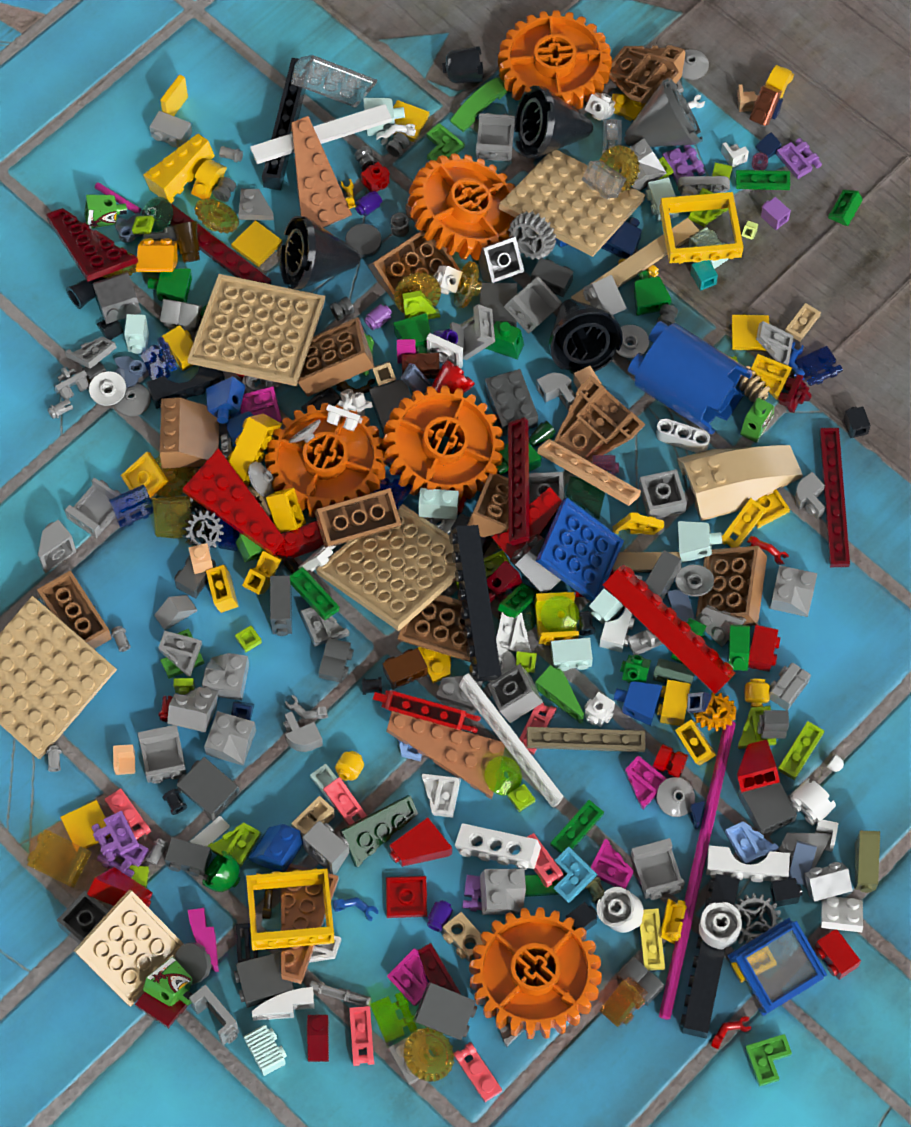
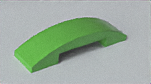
(477, 103)

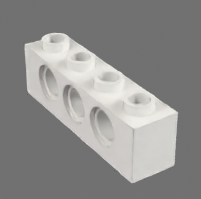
(470, 835)

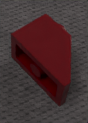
(318, 1038)

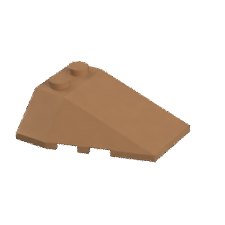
(641, 70)
(596, 422)

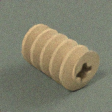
(752, 388)

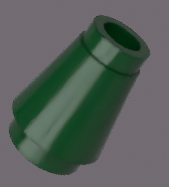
(541, 434)

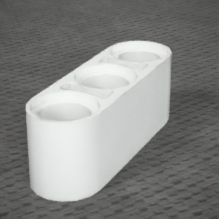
(675, 429)

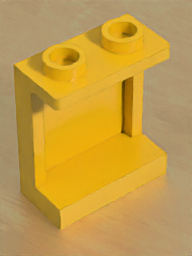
(544, 636)

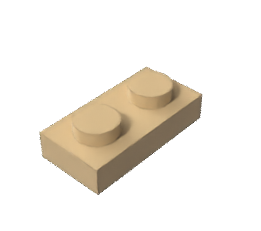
(803, 322)

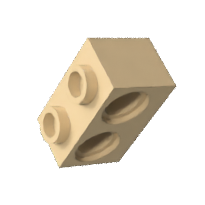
(317, 811)
(468, 934)

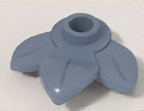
(124, 228)
(126, 368)

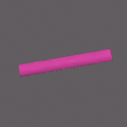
(118, 198)

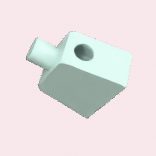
(395, 113)
(696, 540)

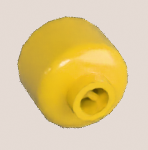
(757, 692)
(349, 766)

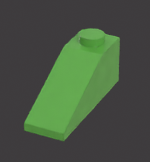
(558, 690)

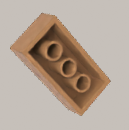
(357, 518)
(72, 606)

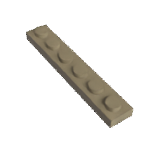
(585, 739)

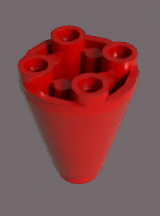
(453, 377)

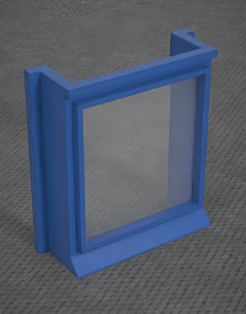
(778, 964)

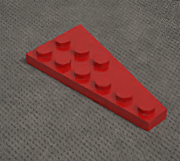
(226, 495)

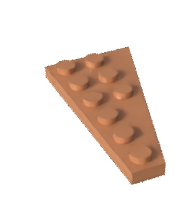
(317, 186)
(452, 749)
(301, 909)

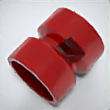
(671, 761)

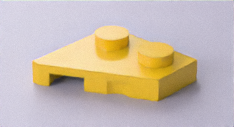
(772, 373)

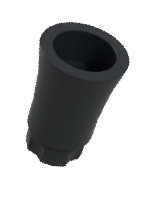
(82, 292)

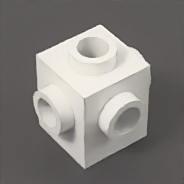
(600, 106)
(448, 279)
(599, 710)

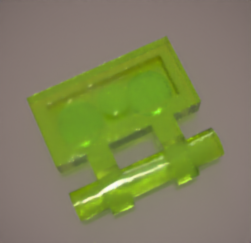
(387, 1018)

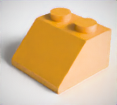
(157, 255)

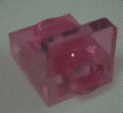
(606, 462)

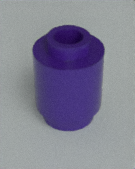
(368, 203)
(448, 335)
(439, 915)

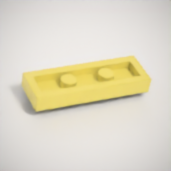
(651, 941)

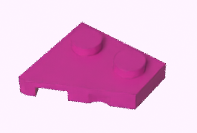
(262, 402)
(644, 780)
(611, 867)
(410, 977)

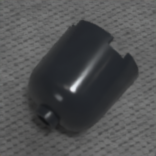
(464, 65)

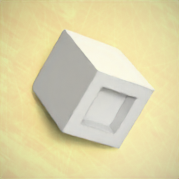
(734, 155)
(828, 827)

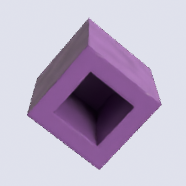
(775, 213)

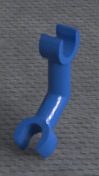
(793, 356)
(341, 904)

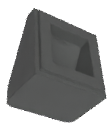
(95, 370)

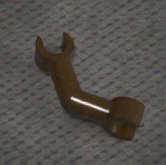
(342, 386)
(267, 909)

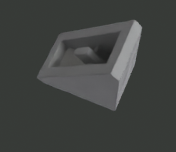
(174, 610)

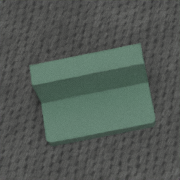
(673, 671)

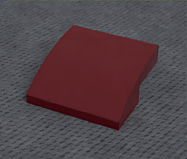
(158, 1010)

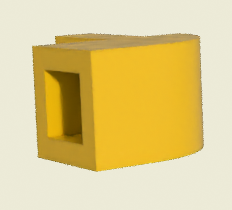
(780, 78)
(206, 178)
(259, 577)

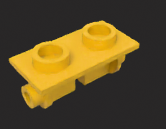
(671, 924)

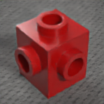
(375, 177)

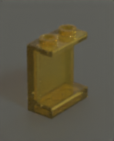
(58, 858)

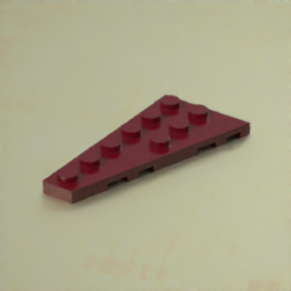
(89, 249)

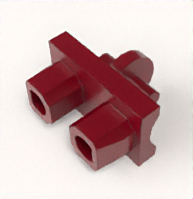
(797, 393)

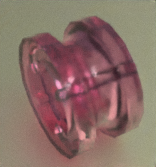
(760, 156)

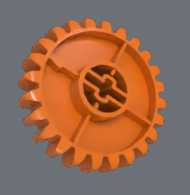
(555, 55)
(460, 204)
(442, 415)
(350, 460)
(537, 999)

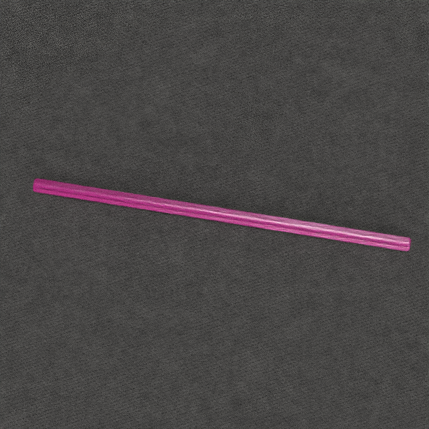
(697, 871)

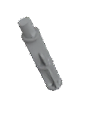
(342, 994)

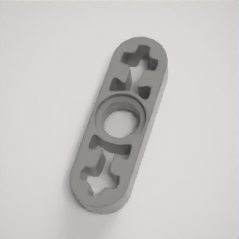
(715, 184)

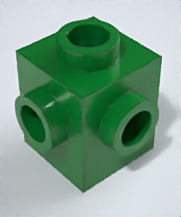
(635, 669)

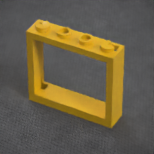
(700, 203)
(296, 937)

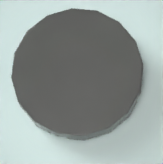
(364, 239)
(194, 961)

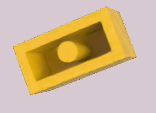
(180, 346)
(285, 510)
(222, 588)
(675, 702)
(695, 742)

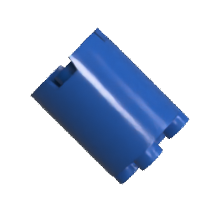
(689, 375)

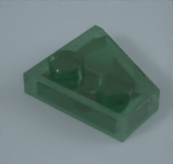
(586, 495)

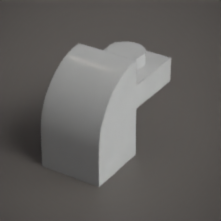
(554, 386)
(807, 493)
(304, 738)

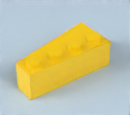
(178, 168)
(251, 444)

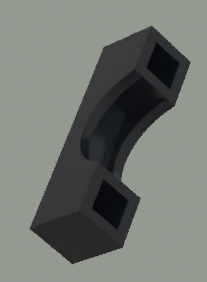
(164, 388)

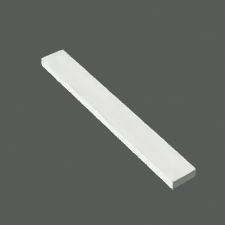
(325, 132)
(511, 740)

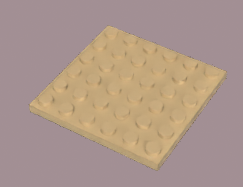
(575, 211)
(256, 329)
(394, 570)
(45, 676)

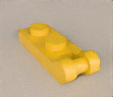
(743, 523)

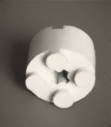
(812, 801)
(620, 909)
(715, 915)

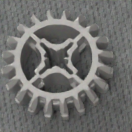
(533, 235)
(748, 915)

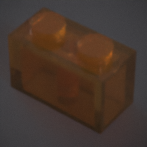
(624, 1002)

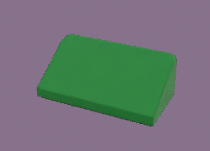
(846, 207)

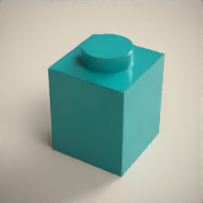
(704, 274)

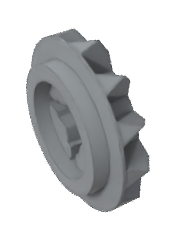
(250, 386)
(226, 445)

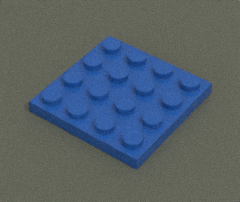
(579, 550)

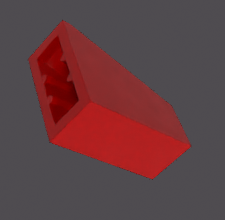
(757, 767)
(420, 845)
(114, 885)

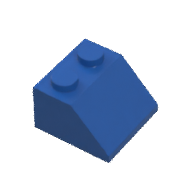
(277, 848)

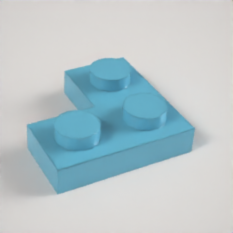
(577, 876)

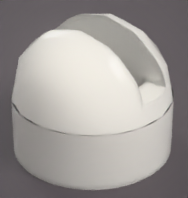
(835, 763)

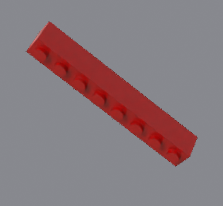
(669, 628)

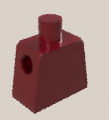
(503, 582)

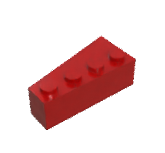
(540, 514)

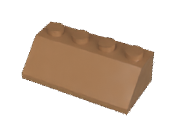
(492, 507)

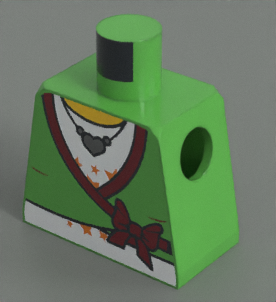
(102, 210)
(759, 415)
(169, 983)

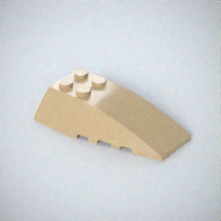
(731, 476)

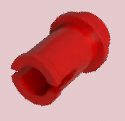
(163, 714)

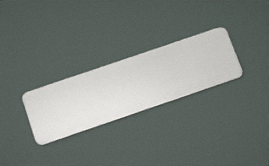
(211, 832)

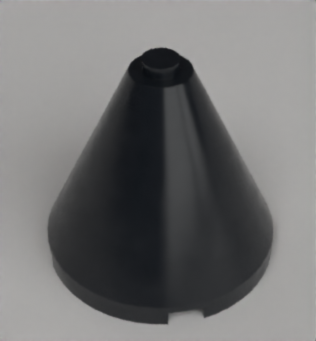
(547, 123)
(313, 254)
(584, 337)

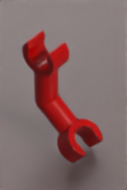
(768, 547)
(729, 1026)

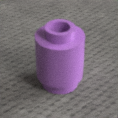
(378, 317)

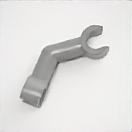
(320, 713)

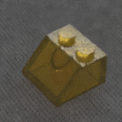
(170, 516)

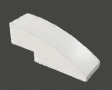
(283, 1005)

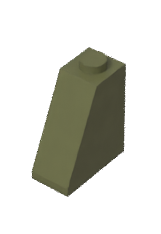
(867, 860)

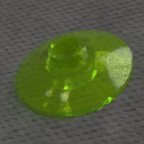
(550, 617)
(495, 775)

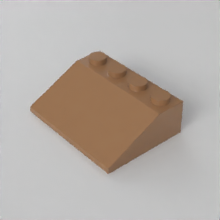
(407, 258)
(335, 357)
(186, 433)
(737, 582)
(438, 628)

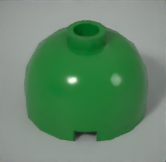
(222, 873)

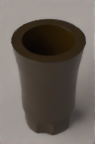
(188, 241)

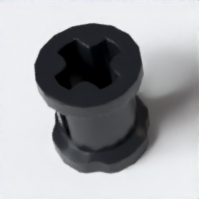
(586, 623)
(371, 685)
(174, 801)

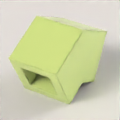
(750, 230)

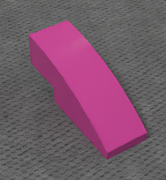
(204, 935)

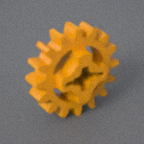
(718, 713)

